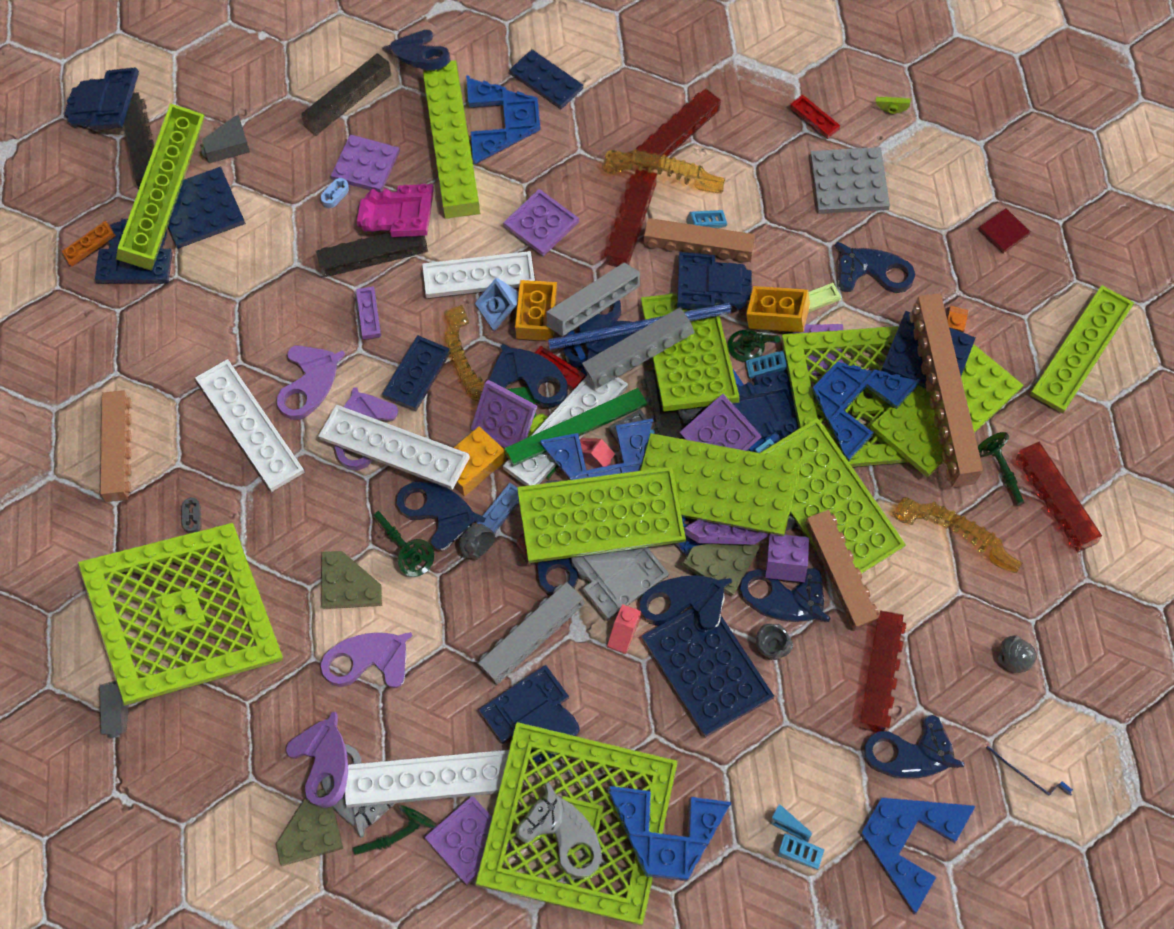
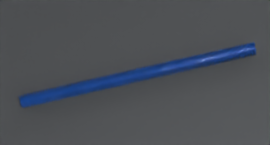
(576, 338)

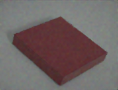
(1004, 230)

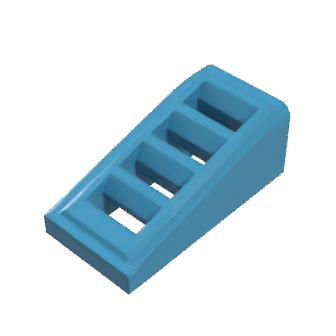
(696, 218)
(770, 358)
(787, 822)
(798, 858)

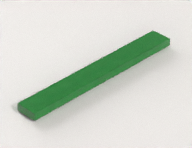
(578, 424)

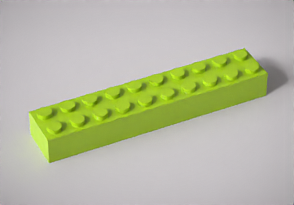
(451, 142)
(160, 187)

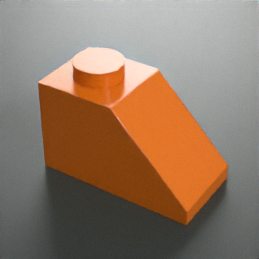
(957, 318)

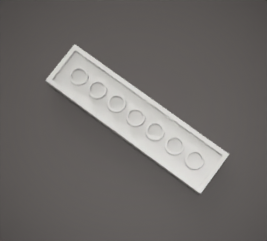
(581, 399)
(250, 425)
(394, 446)
(425, 778)

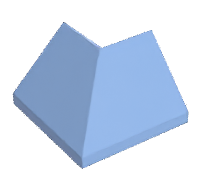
(497, 302)

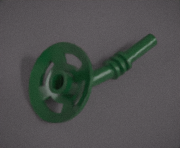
(748, 344)
(994, 448)
(410, 553)
(415, 819)

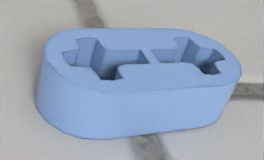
(333, 192)

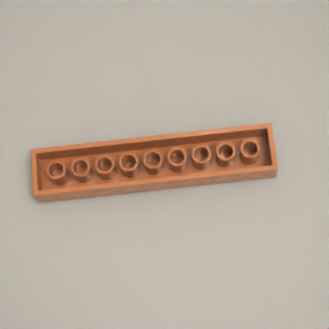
(946, 391)

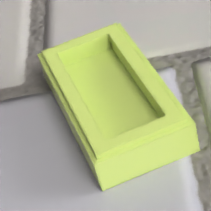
(823, 296)

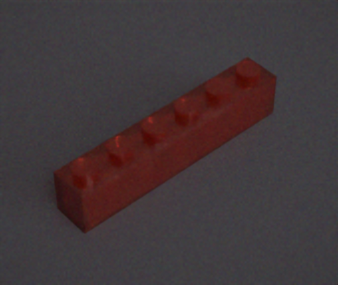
(682, 125)
(631, 218)
(1058, 497)
(882, 671)

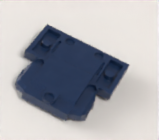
(102, 101)
(116, 271)
(709, 282)
(769, 404)
(534, 703)

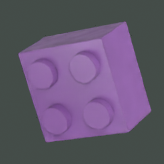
(787, 557)

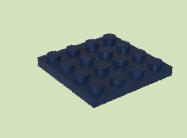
(204, 208)
(904, 356)

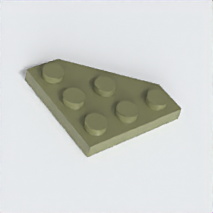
(721, 562)
(347, 583)
(309, 833)

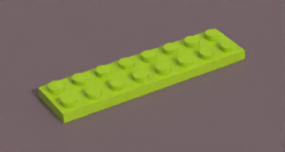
(1082, 349)

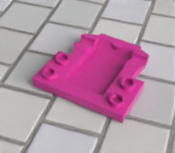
(401, 212)

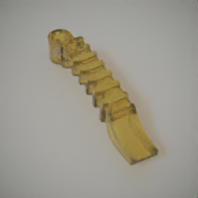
(704, 181)
(457, 318)
(909, 510)

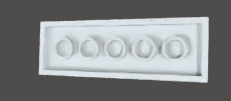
(476, 273)

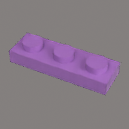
(368, 313)

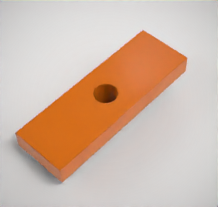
(88, 243)

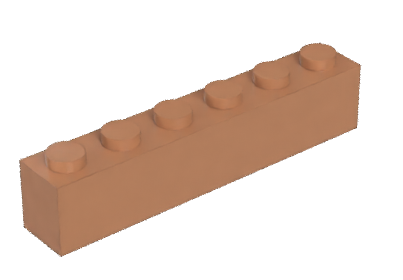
(699, 239)
(115, 446)
(841, 569)

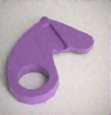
(371, 407)
(382, 649)

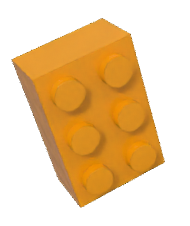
(533, 303)
(778, 309)
(484, 459)

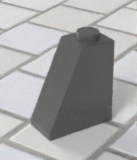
(225, 141)
(113, 712)

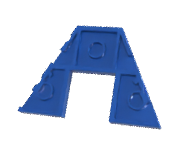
(520, 116)
(842, 386)
(569, 457)
(892, 826)
(667, 854)

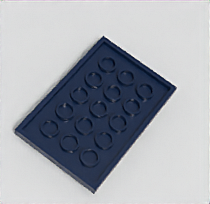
(707, 670)

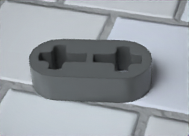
(187, 516)

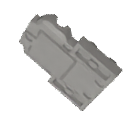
(618, 577)

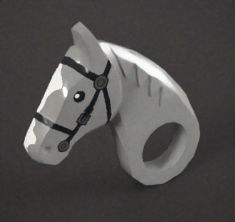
(361, 816)
(559, 817)

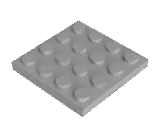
(849, 180)

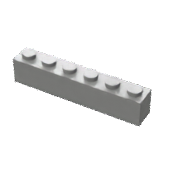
(593, 299)
(638, 347)
(531, 633)

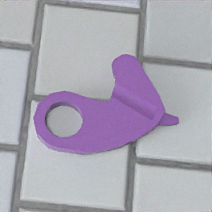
(319, 376)
(330, 755)

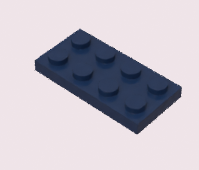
(546, 79)
(416, 373)

